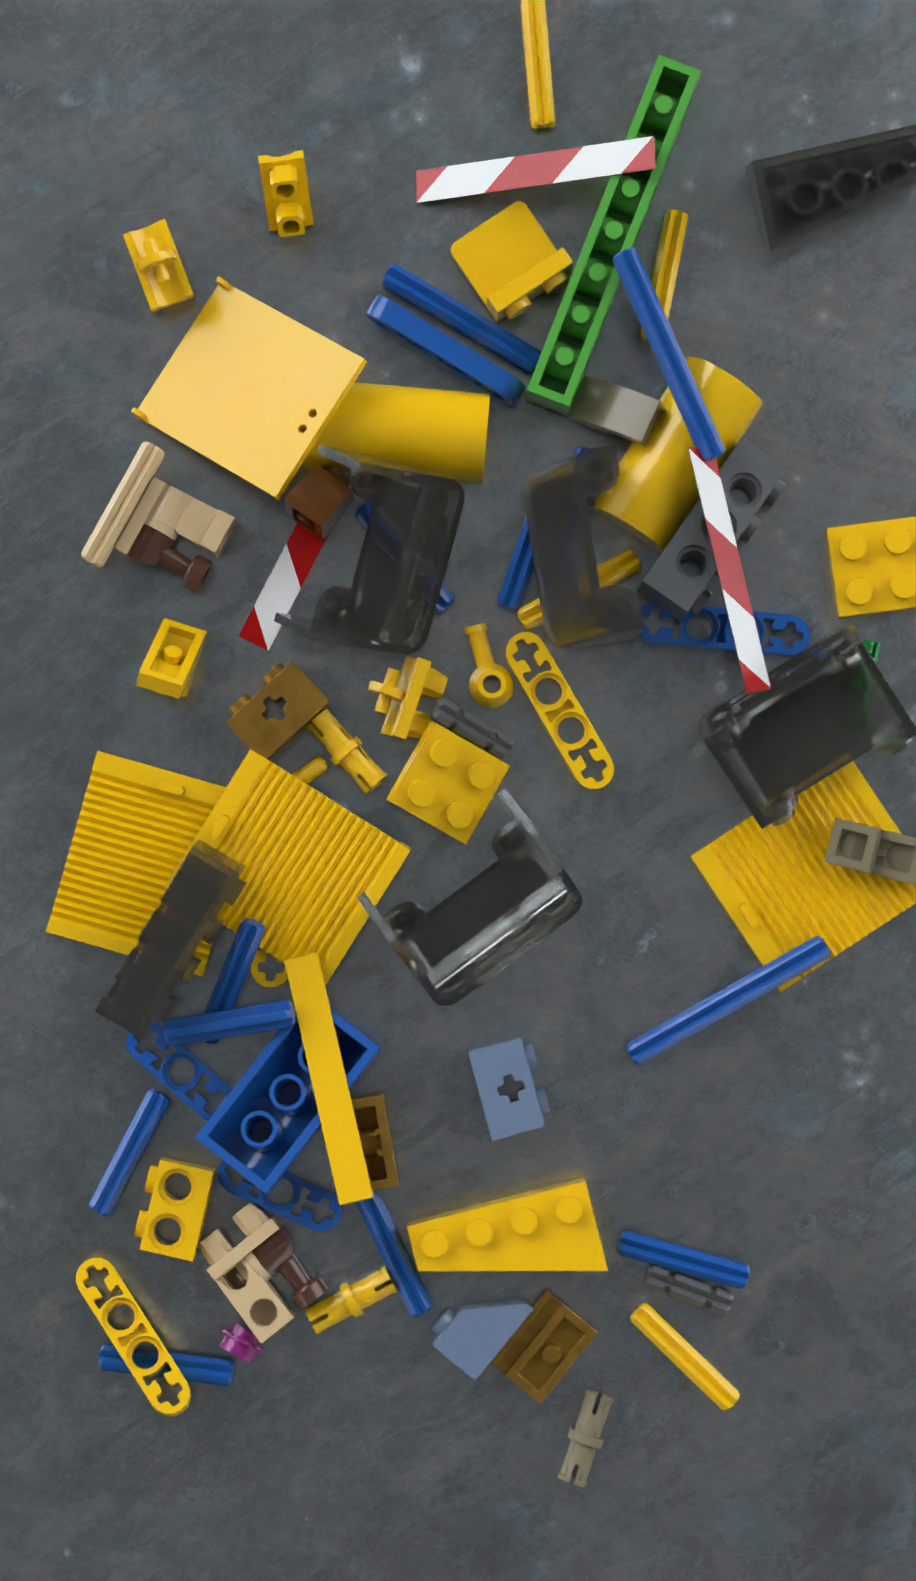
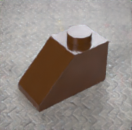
(319, 500)

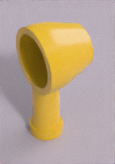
(486, 668)

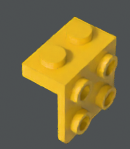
(511, 261)

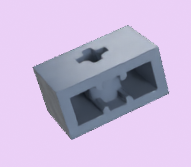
(504, 1115)

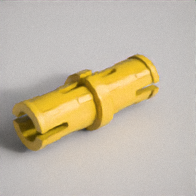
(346, 751)
(351, 1300)

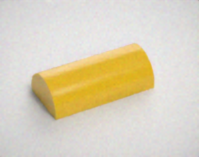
(410, 426)
(658, 479)

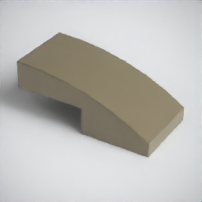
(615, 410)
(872, 851)

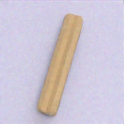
(122, 504)

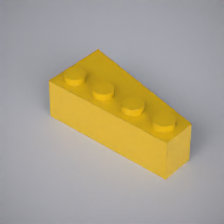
(520, 1232)

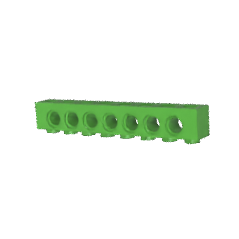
(612, 231)

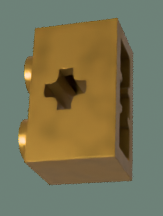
(302, 706)
(376, 1140)

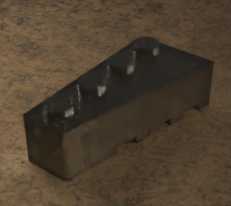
(822, 183)
(172, 939)

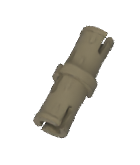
(585, 1438)

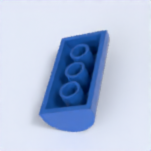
(274, 1105)

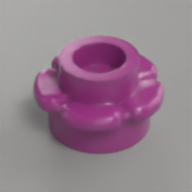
(241, 1343)

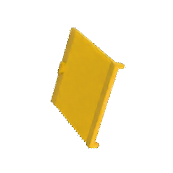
(249, 388)
(126, 850)
(301, 862)
(790, 886)

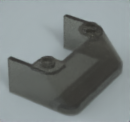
(399, 559)
(487, 918)

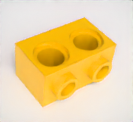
(186, 1211)

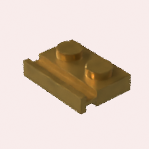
(544, 1347)

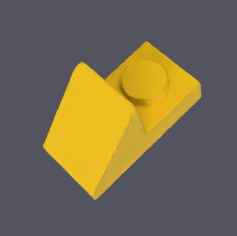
(172, 659)

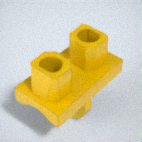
(286, 193)
(158, 265)
(401, 694)

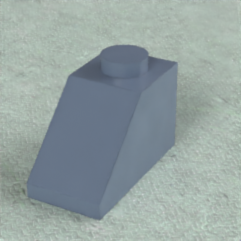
(478, 1332)

